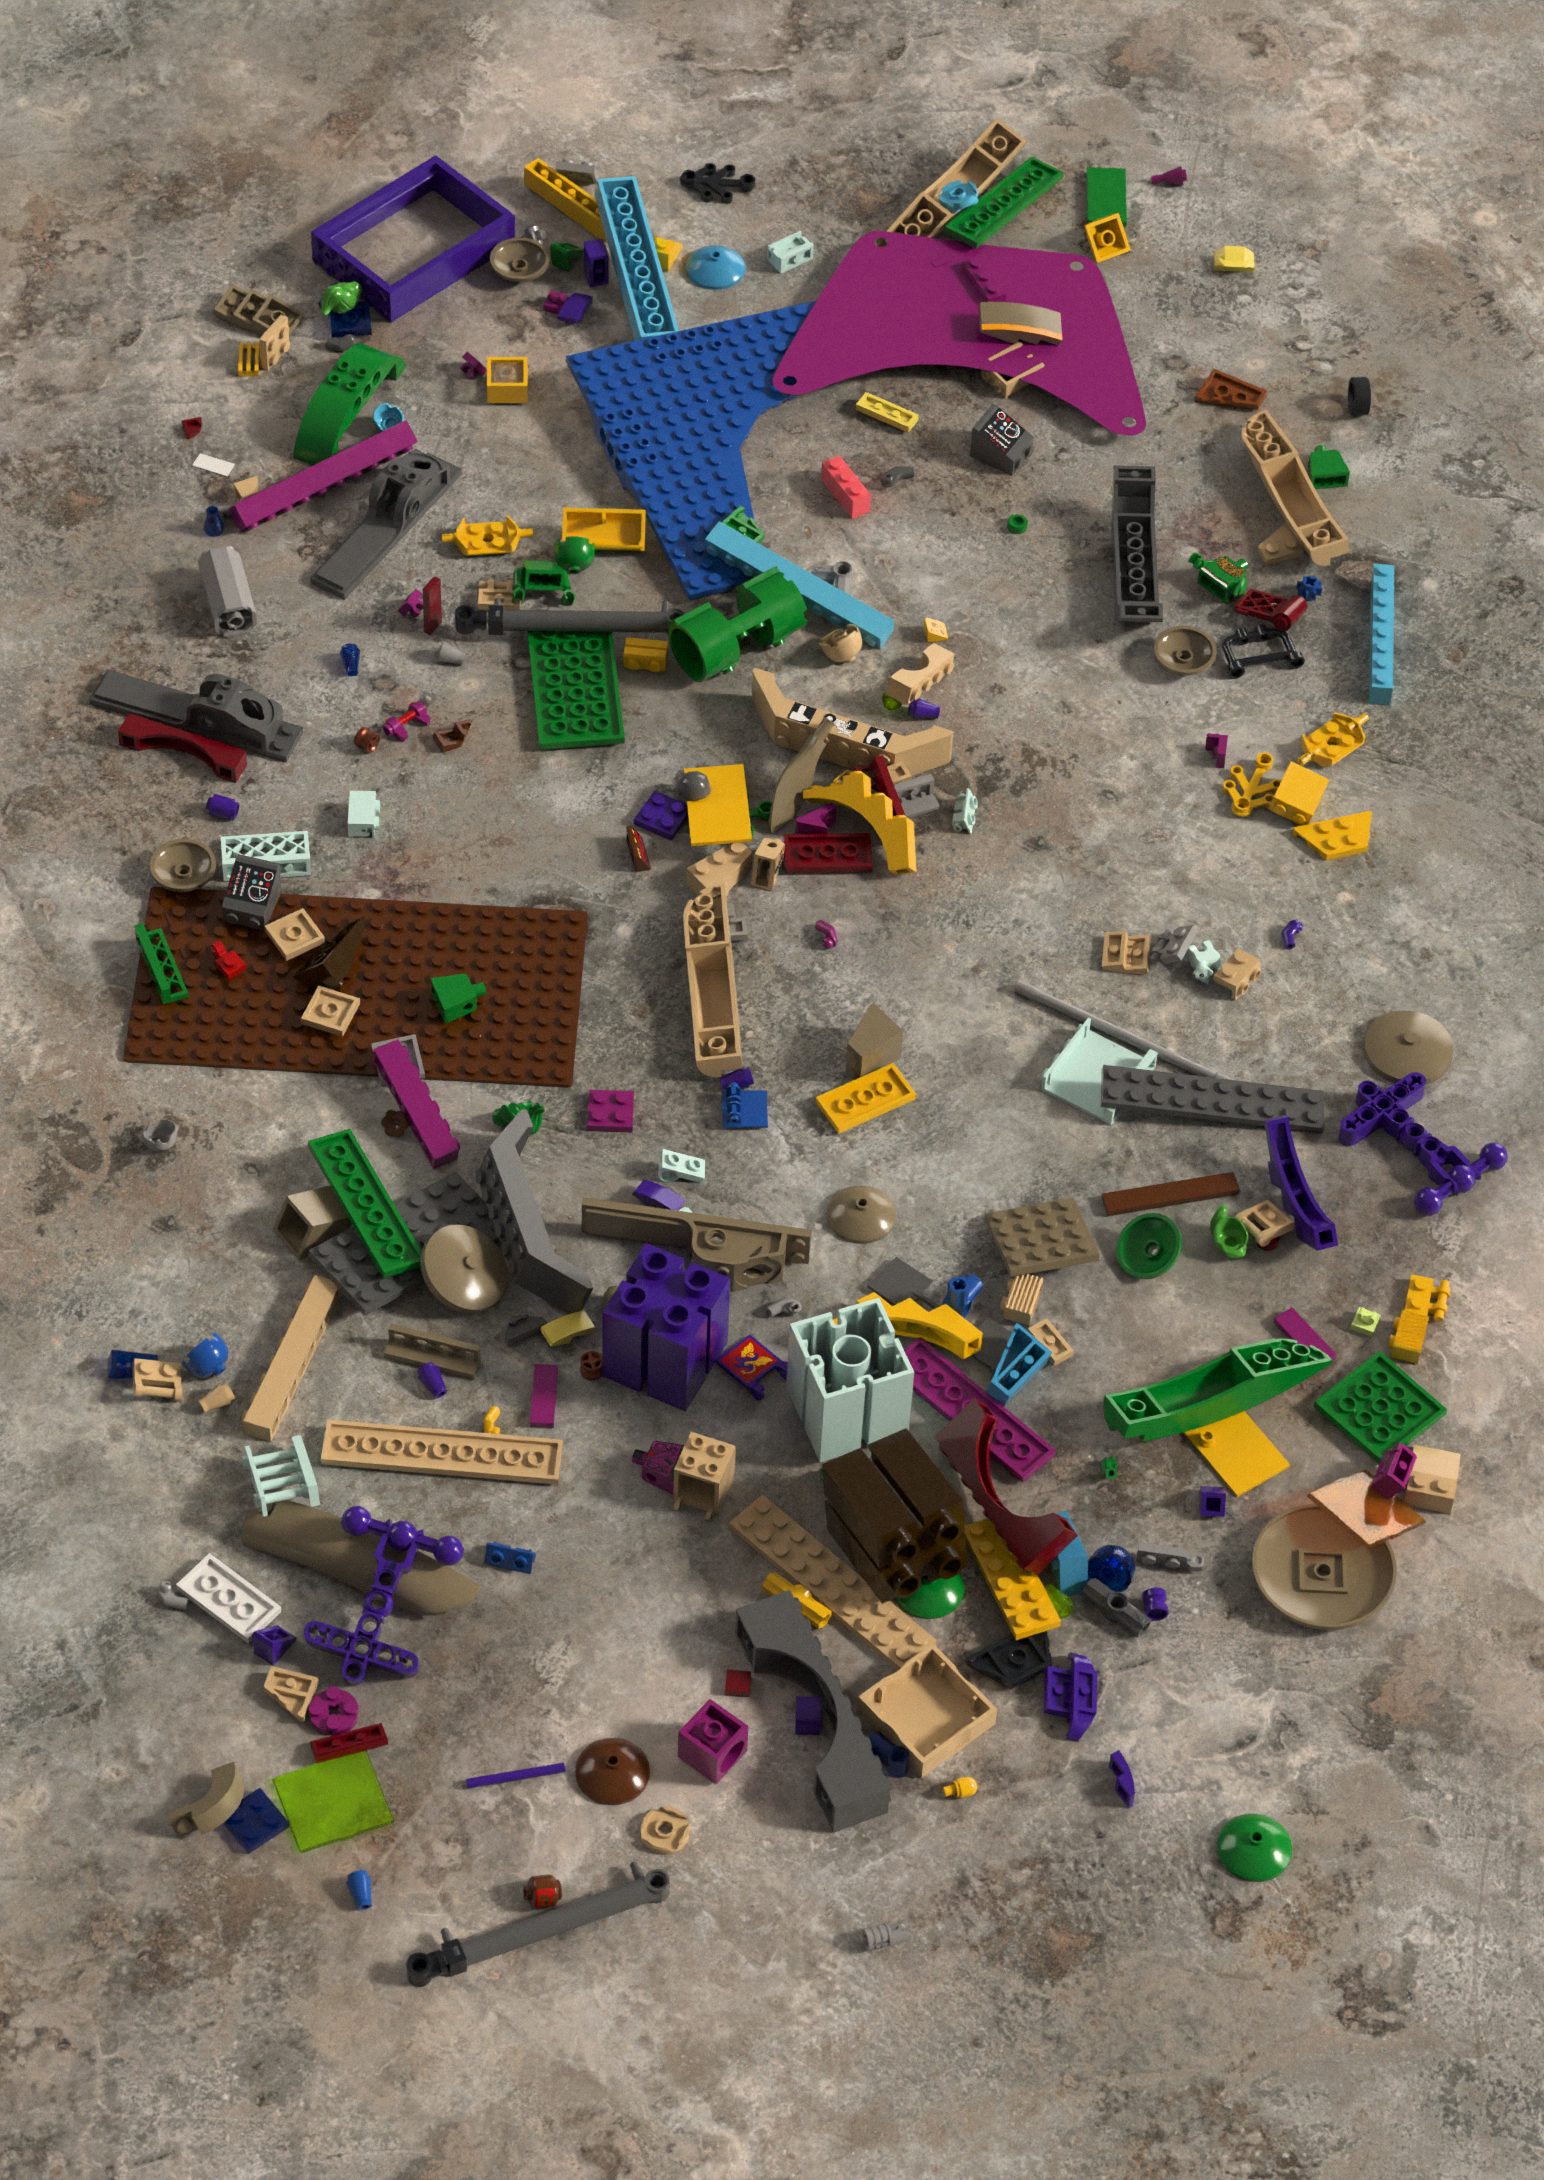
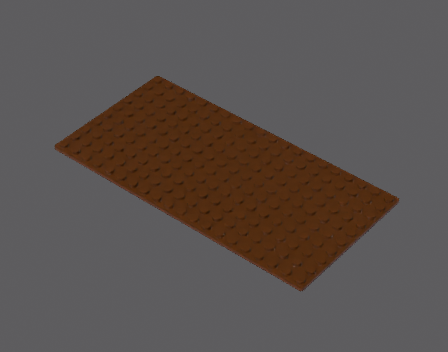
(253, 1021)

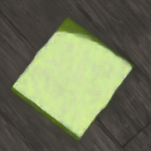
(333, 1801)

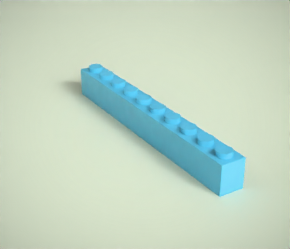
(817, 594)

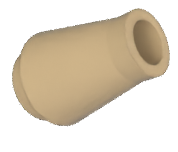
(217, 1397)

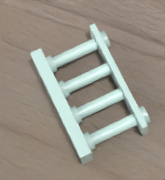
(300, 1465)

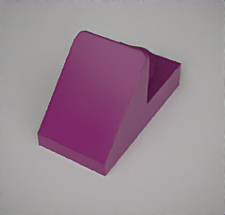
(817, 820)

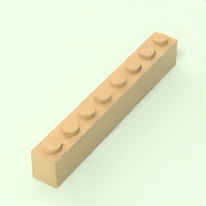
(291, 1359)

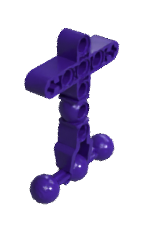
(1389, 1112)
(402, 1537)

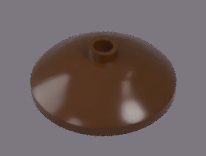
(608, 1782)

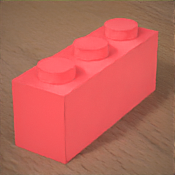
(845, 487)

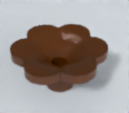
(391, 1125)

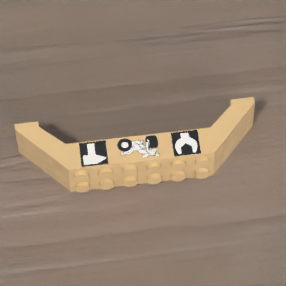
(849, 741)

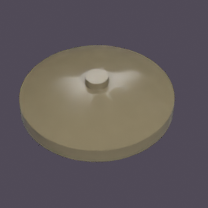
(1407, 1044)
(464, 1269)

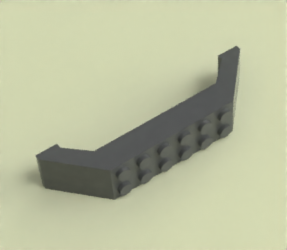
(1134, 545)
(521, 1226)

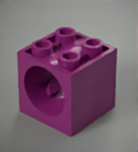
(712, 1741)

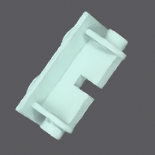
(966, 806)

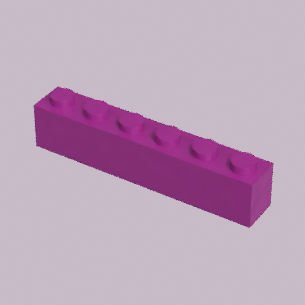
(414, 1100)

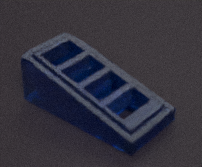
(124, 1357)

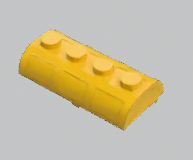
(606, 527)

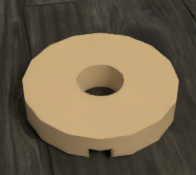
(669, 1842)

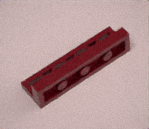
(883, 783)

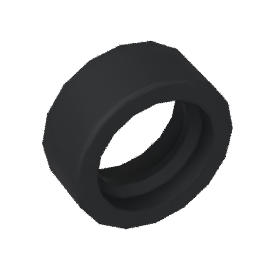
(1359, 396)

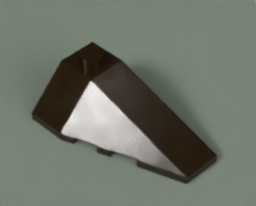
(333, 959)

